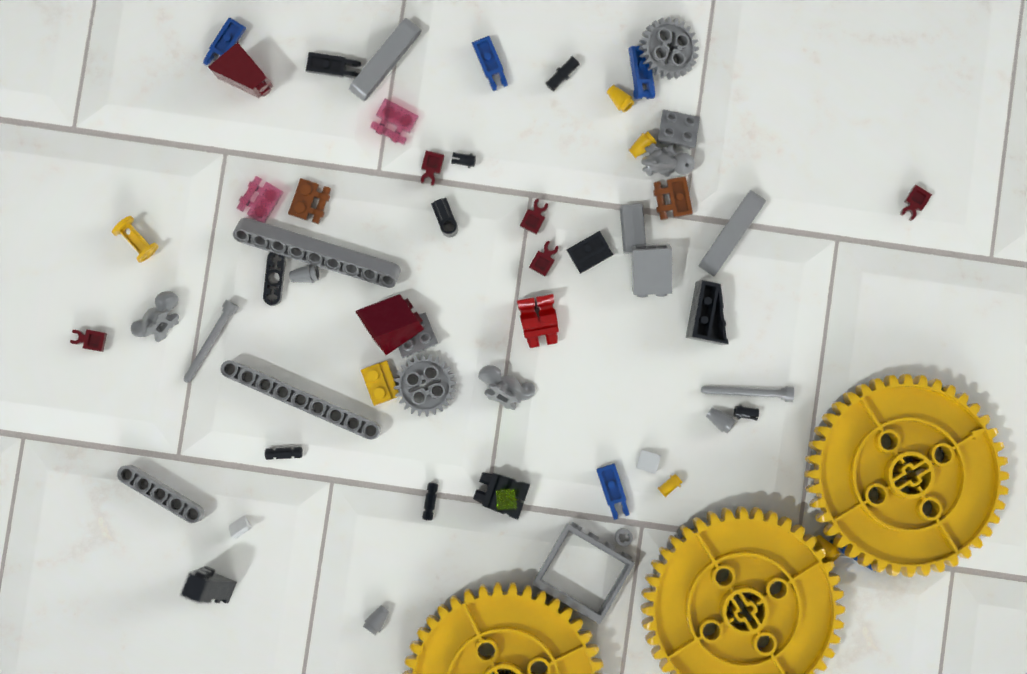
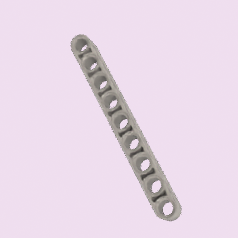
(317, 252)
(293, 393)

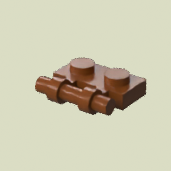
(304, 198)
(679, 198)

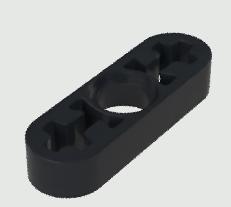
(280, 264)

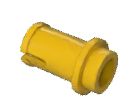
(672, 483)

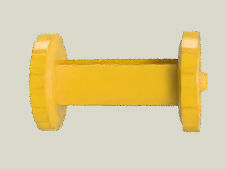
(135, 239)

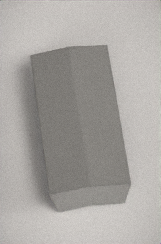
(632, 226)

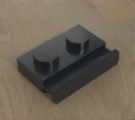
(589, 252)

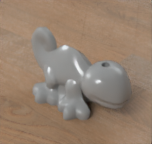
(665, 162)
(156, 319)
(505, 388)

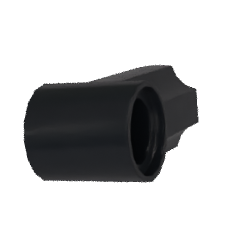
(444, 216)

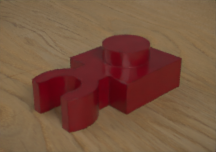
(431, 164)
(917, 200)
(533, 219)
(542, 261)
(91, 340)

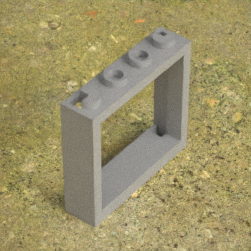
(568, 600)

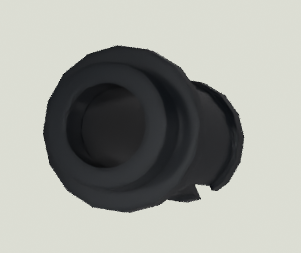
(465, 159)
(745, 412)

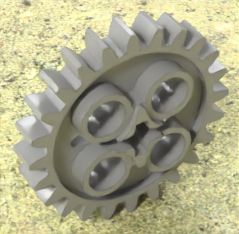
(684, 53)
(430, 402)

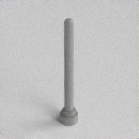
(228, 310)
(785, 393)

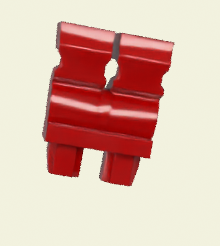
(539, 325)

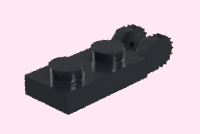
(331, 65)

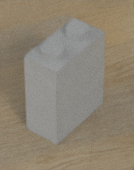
(651, 270)

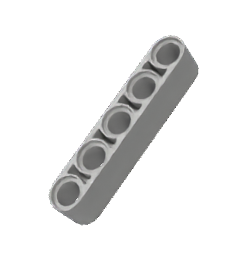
(385, 59)
(732, 233)
(151, 493)

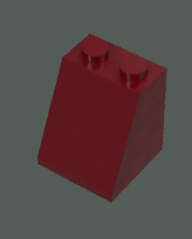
(241, 72)
(390, 322)

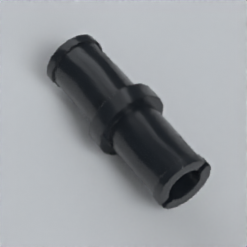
(562, 73)

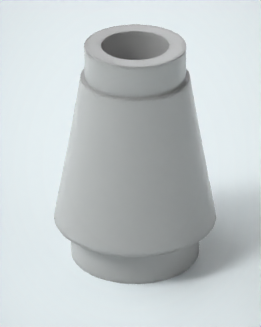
(305, 274)
(721, 420)
(376, 620)

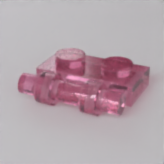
(397, 116)
(265, 201)

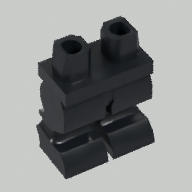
(501, 482)

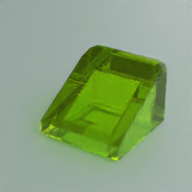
(506, 499)

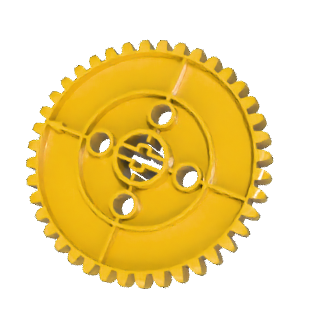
(960, 488)
(756, 555)
(515, 624)

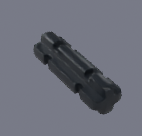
(283, 453)
(430, 501)

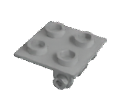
(678, 129)
(420, 341)

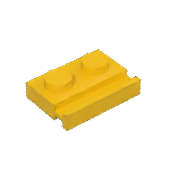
(380, 382)

